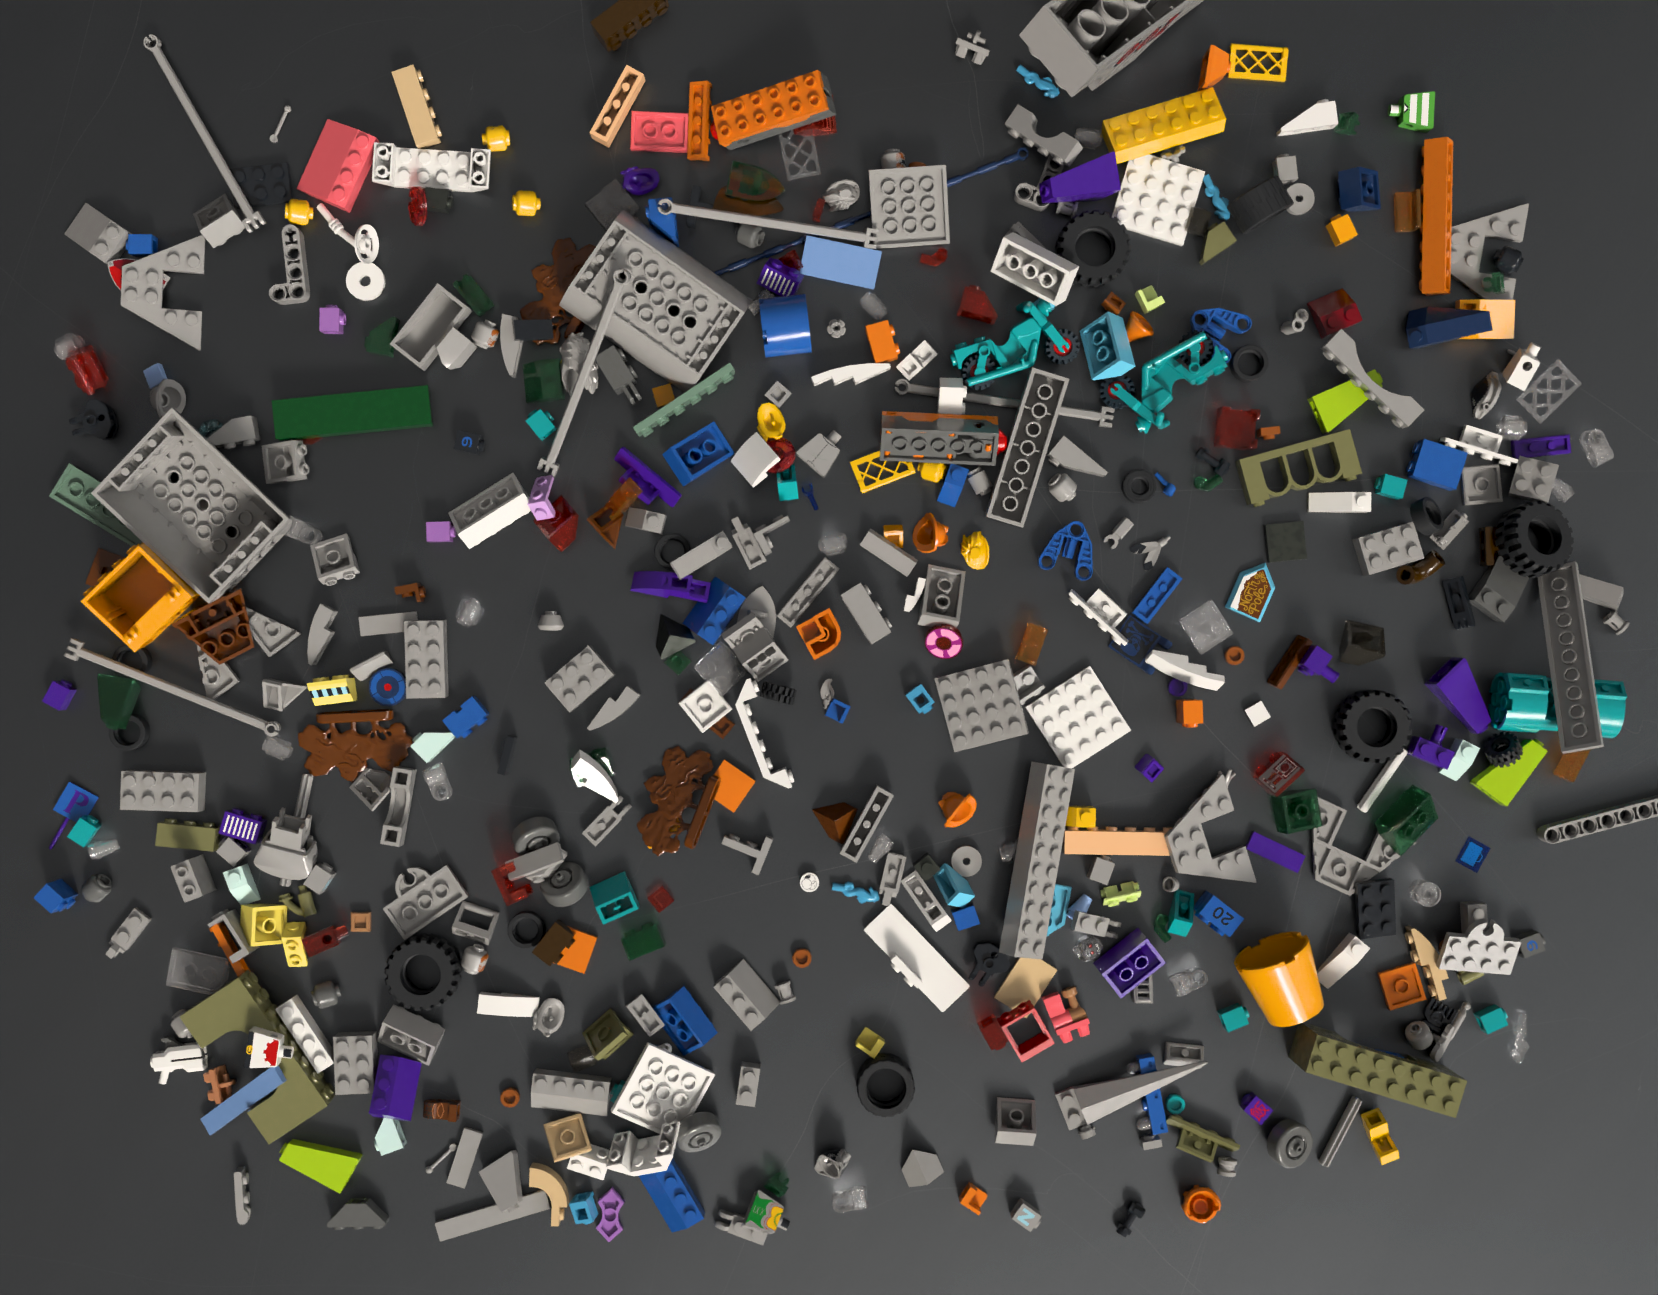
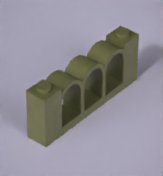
(1343, 456)

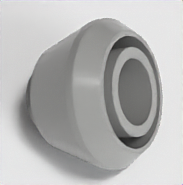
(550, 621)

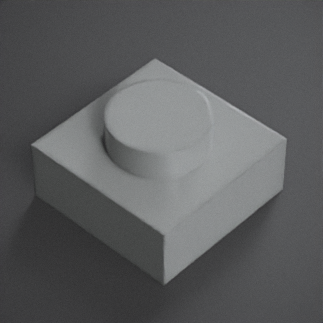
(778, 394)
(1150, 1141)

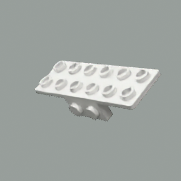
(916, 958)

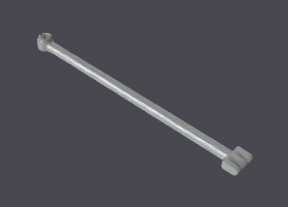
(251, 217)
(864, 237)
(1009, 402)
(550, 461)
(79, 651)

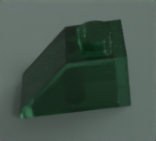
(381, 337)

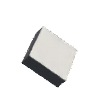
(1257, 713)

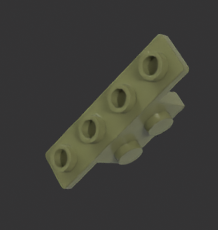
(1199, 1141)

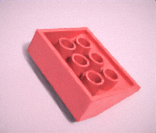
(338, 165)

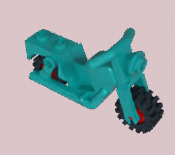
(1019, 351)
(1160, 375)

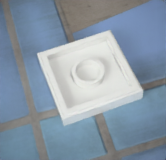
(705, 706)

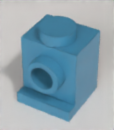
(918, 691)
(583, 1208)

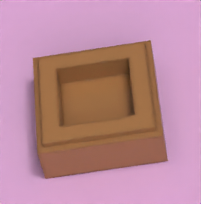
(361, 921)

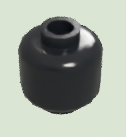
(1508, 259)

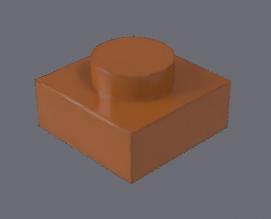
(1113, 304)
(1268, 433)

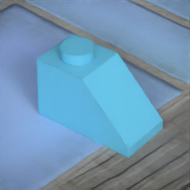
(953, 887)

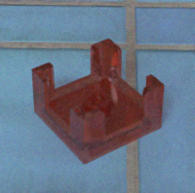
(1236, 428)
(507, 887)

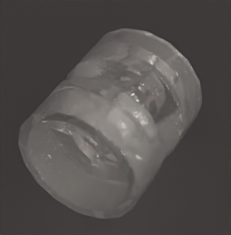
(1424, 892)

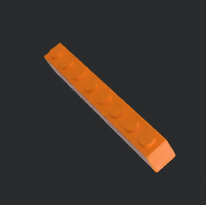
(1436, 216)

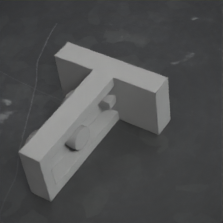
(750, 848)

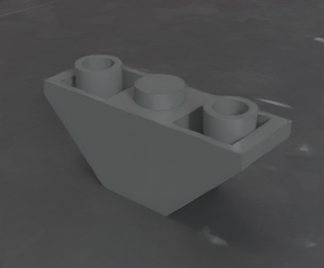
(359, 1214)

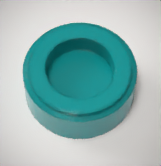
(1175, 1103)

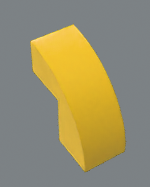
(1379, 1137)

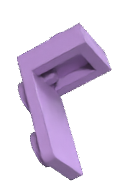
(538, 499)

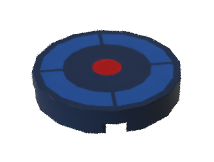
(387, 687)

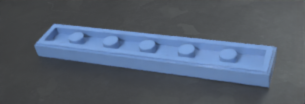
(243, 1099)

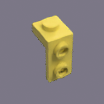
(293, 945)

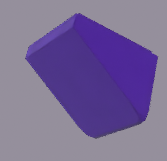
(1149, 767)

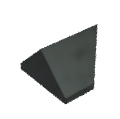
(672, 637)

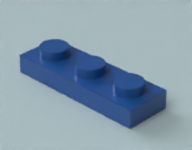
(1156, 595)

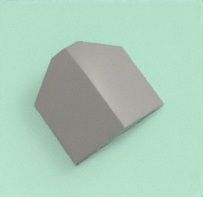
(454, 349)
(372, 787)

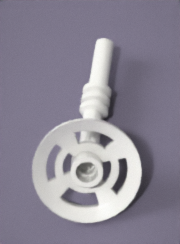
(361, 241)

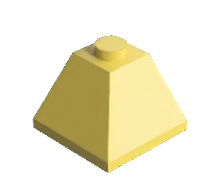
(263, 923)

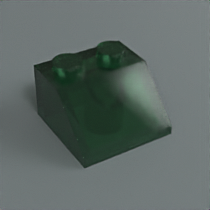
(543, 381)
(1296, 811)

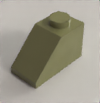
(1216, 241)

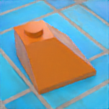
(1213, 67)

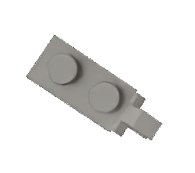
(747, 544)
(891, 876)
(128, 932)

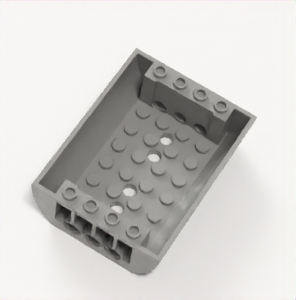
(642, 319)

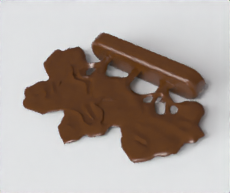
(553, 283)
(352, 750)
(673, 795)

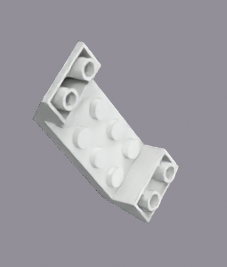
(431, 168)
(779, 776)

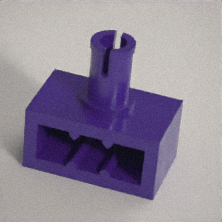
(1316, 662)
(1432, 750)

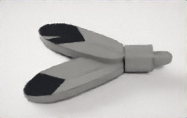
(1153, 548)

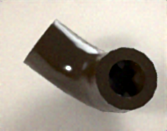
(1421, 569)

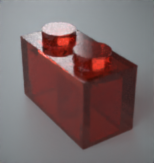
(993, 1032)

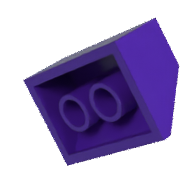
(1129, 963)
(395, 1088)

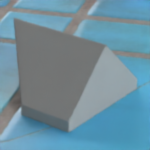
(279, 694)
(921, 1168)

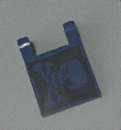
(1140, 643)

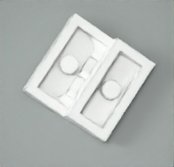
(754, 459)

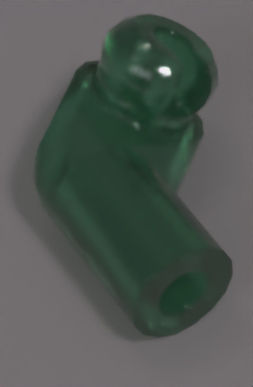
(1207, 485)
(1160, 926)

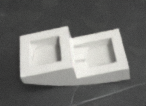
(917, 360)

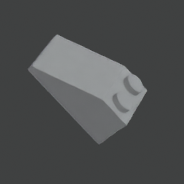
(98, 234)
(941, 597)

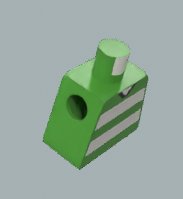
(1415, 111)

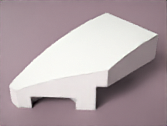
(912, 600)

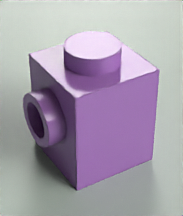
(331, 320)

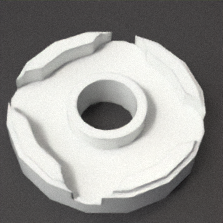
(354, 278)

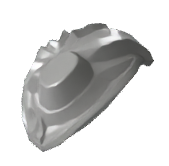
(841, 194)
(549, 1016)

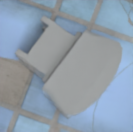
(283, 850)

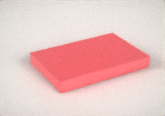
(659, 131)

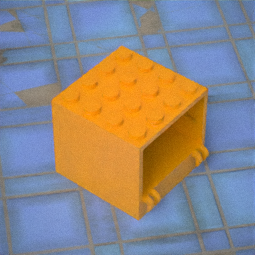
(139, 597)

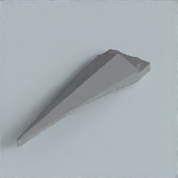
(1095, 1100)

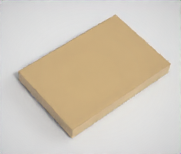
(1025, 982)

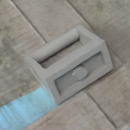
(472, 932)

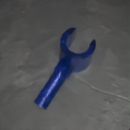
(811, 497)

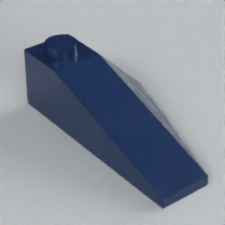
(1438, 325)

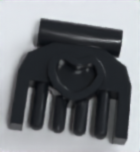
(1435, 1018)

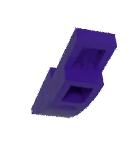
(668, 583)

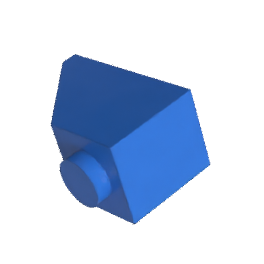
(952, 485)

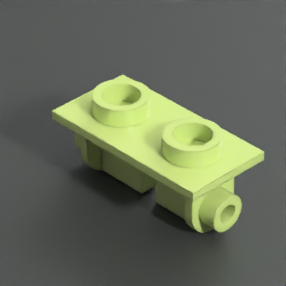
(1128, 893)

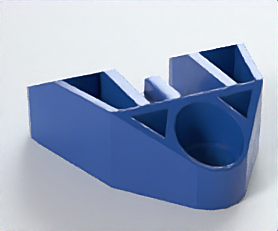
(1224, 318)
(1084, 553)

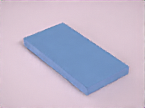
(840, 262)

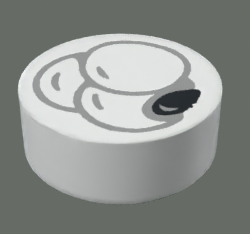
(809, 882)

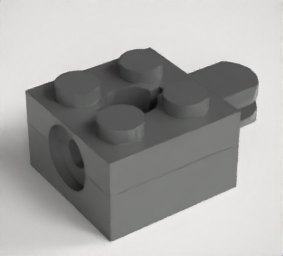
(617, 373)

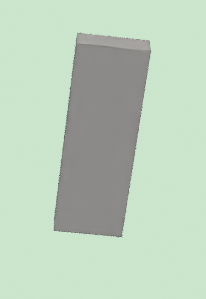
(888, 552)
(385, 623)
(536, 861)
(464, 1157)

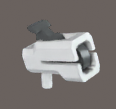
(178, 1056)

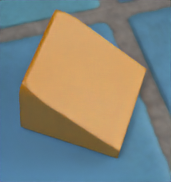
(894, 534)

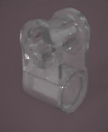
(1597, 449)
(300, 530)
(437, 779)
(1187, 982)
(851, 1199)

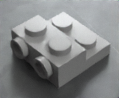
(285, 461)
(334, 560)

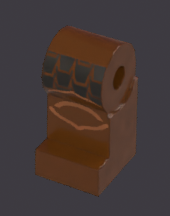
(442, 1109)

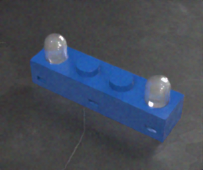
(1152, 1102)

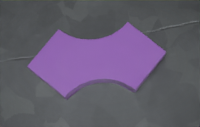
(610, 1223)

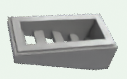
(1149, 990)

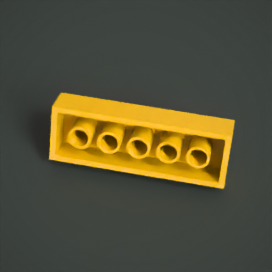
(1164, 125)

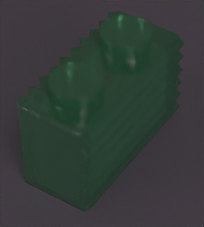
(643, 940)

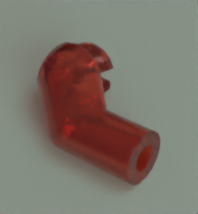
(936, 259)

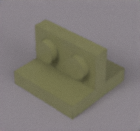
(606, 1035)

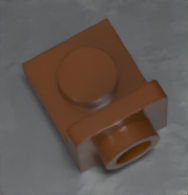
(407, 591)

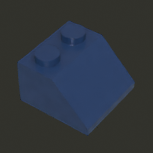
(1359, 189)

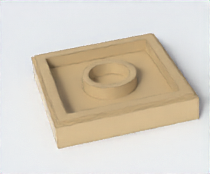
(567, 1137)

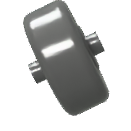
(534, 835)
(565, 886)
(698, 1132)
(1289, 1143)

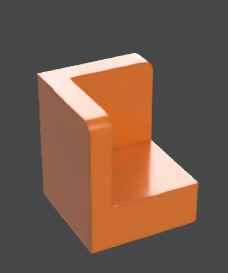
(973, 1198)

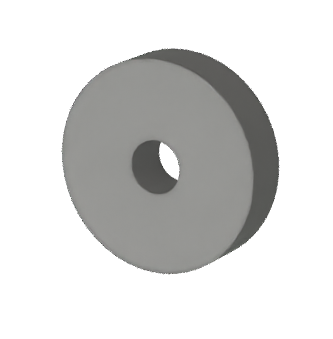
(1306, 195)
(966, 852)

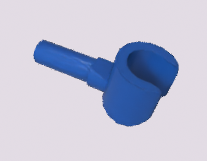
(1169, 488)

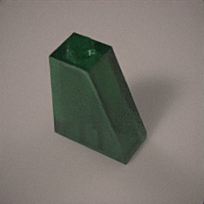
(116, 700)

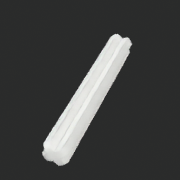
(1380, 782)

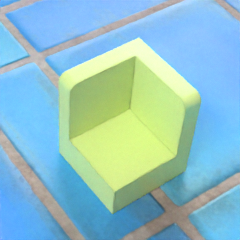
(1148, 299)

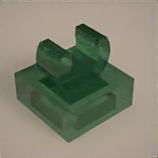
(1347, 123)
(1497, 283)
(678, 662)
(777, 1187)

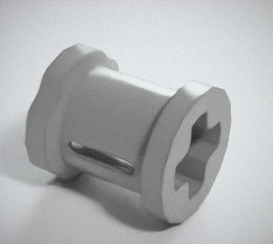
(1067, 208)
(1616, 622)
(785, 992)

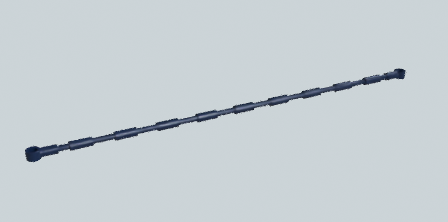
(851, 220)

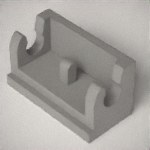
(645, 1015)

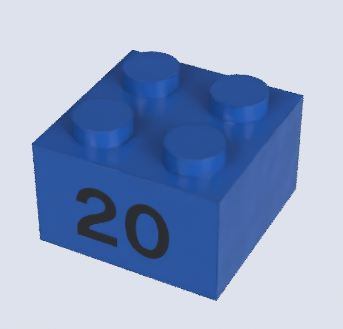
(1221, 917)

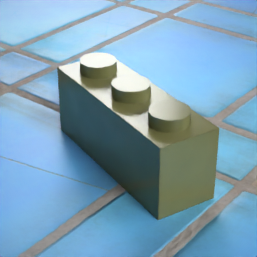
(188, 835)

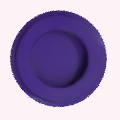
(1177, 687)

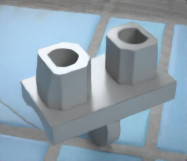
(964, 45)

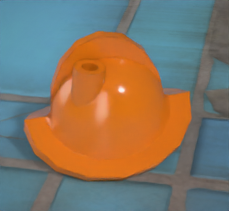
(929, 534)
(957, 808)

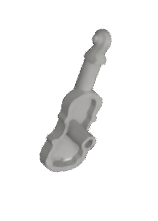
(1448, 1034)

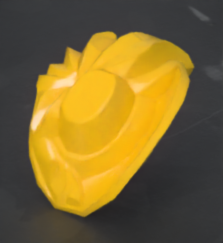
(770, 421)
(975, 550)

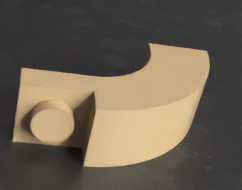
(555, 1187)

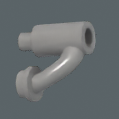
(1296, 324)

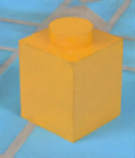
(1341, 229)

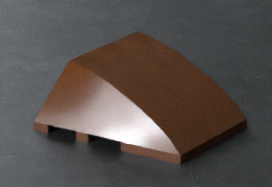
(219, 627)

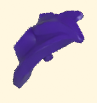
(639, 180)

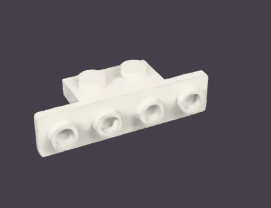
(1480, 442)
(1104, 611)
(591, 1163)

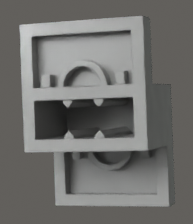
(754, 647)

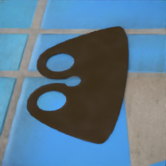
(749, 207)

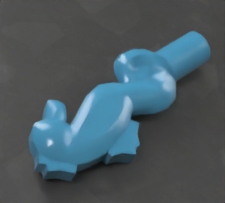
(1043, 84)
(1220, 203)
(862, 895)

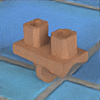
(220, 1083)

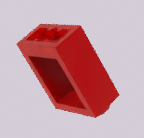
(1032, 1046)

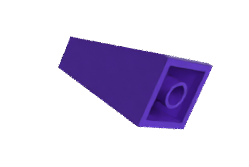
(1083, 183)
(1459, 693)

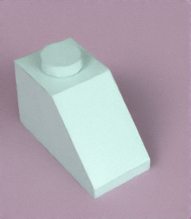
(431, 744)
(1462, 759)
(242, 884)
(389, 1137)

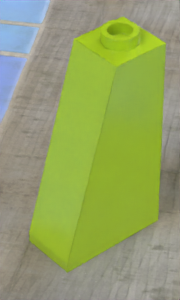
(1339, 402)
(1505, 782)
(320, 1162)

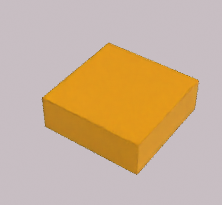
(663, 395)

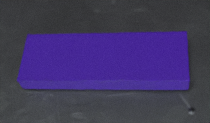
(1541, 446)
(1275, 852)

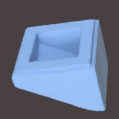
(154, 375)

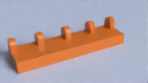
(699, 120)
(228, 946)

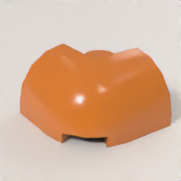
(820, 633)

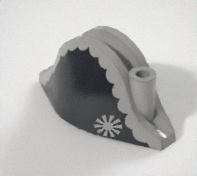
(1486, 395)
(832, 1163)

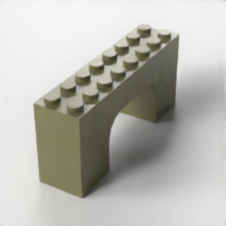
(241, 1007)
(1401, 1079)

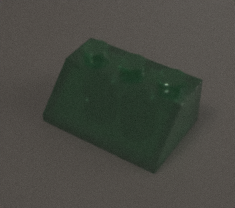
(1407, 819)

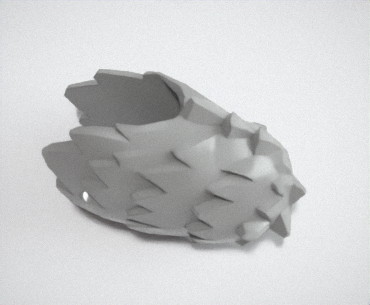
(573, 355)

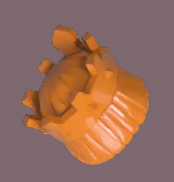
(1200, 1204)

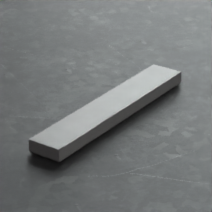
(490, 1216)

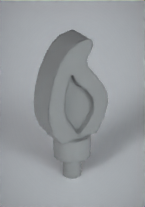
(827, 693)

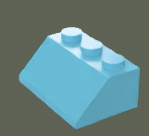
(1107, 347)

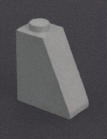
(1601, 592)
(504, 1181)

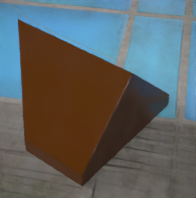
(605, 526)
(836, 820)

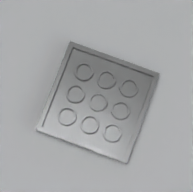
(909, 206)
(981, 705)

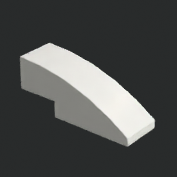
(594, 775)
(507, 1004)

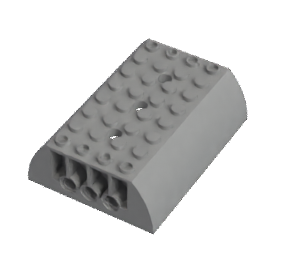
(169, 513)

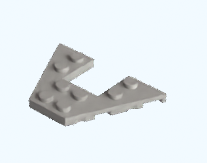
(1468, 243)
(144, 289)
(268, 633)
(1189, 846)
(1338, 867)

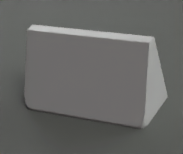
(372, 665)
(1182, 1054)

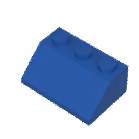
(663, 224)
(713, 617)
(684, 1021)

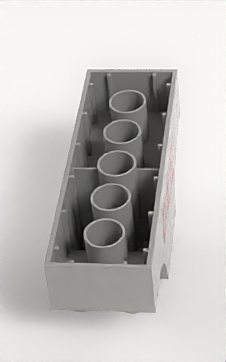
(1095, 39)

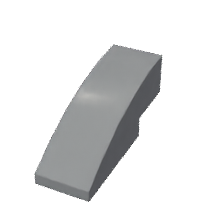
(510, 349)
(319, 633)
(614, 708)

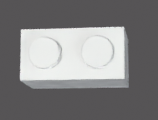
(951, 395)

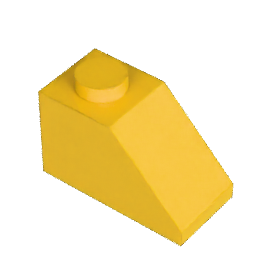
(1081, 816)

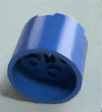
(785, 325)

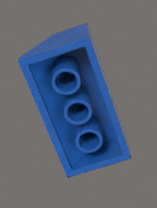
(674, 1197)

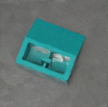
(614, 897)

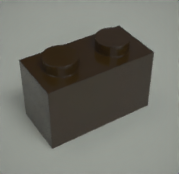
(554, 942)

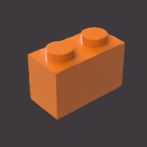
(881, 342)
(1189, 712)

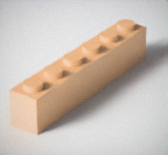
(1115, 841)

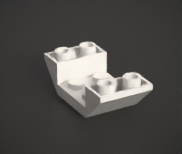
(643, 1155)

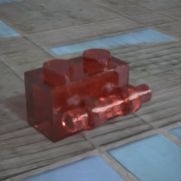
(87, 369)

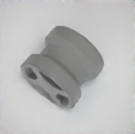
(1227, 1166)

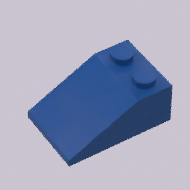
(698, 453)

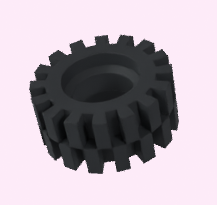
(778, 693)
(1507, 756)

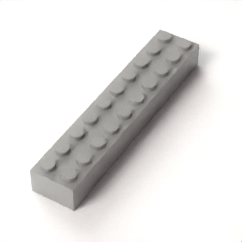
(1036, 861)

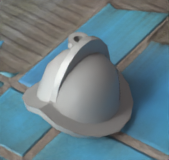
(166, 396)

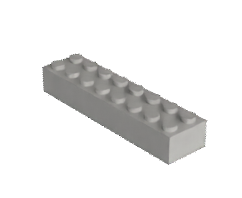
(1026, 447)

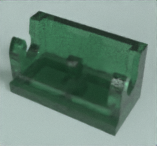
(473, 295)

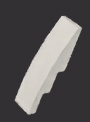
(857, 372)
(1179, 668)

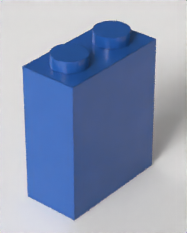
(1436, 464)

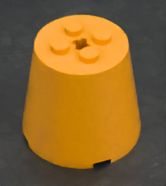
(1282, 978)

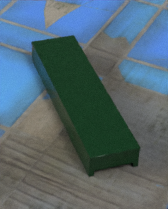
(352, 413)

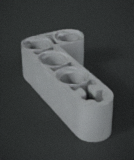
(1032, 191)
(291, 265)

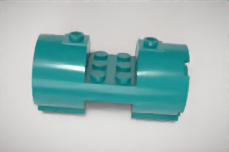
(1528, 704)

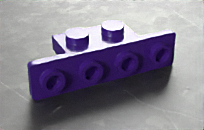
(646, 479)

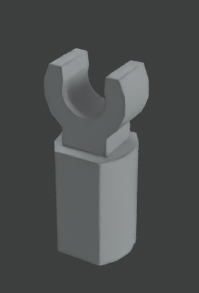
(1119, 531)

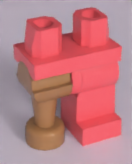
(1066, 1019)

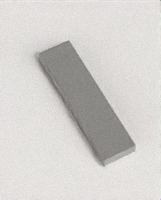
(807, 592)

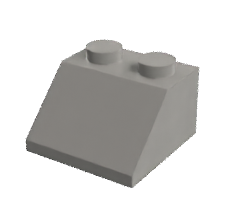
(219, 221)
(1015, 1121)

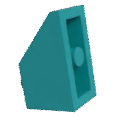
(787, 484)
(1181, 913)

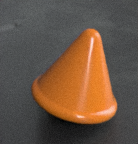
(1138, 327)

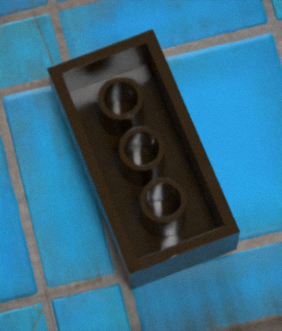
(624, 20)

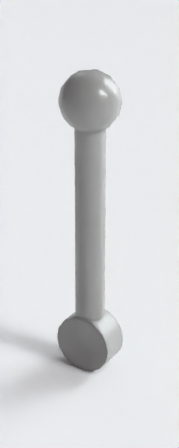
(273, 137)
(429, 1169)

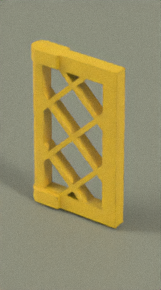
(1256, 76)
(911, 470)

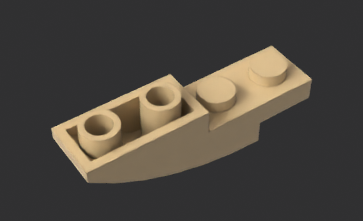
(1425, 955)

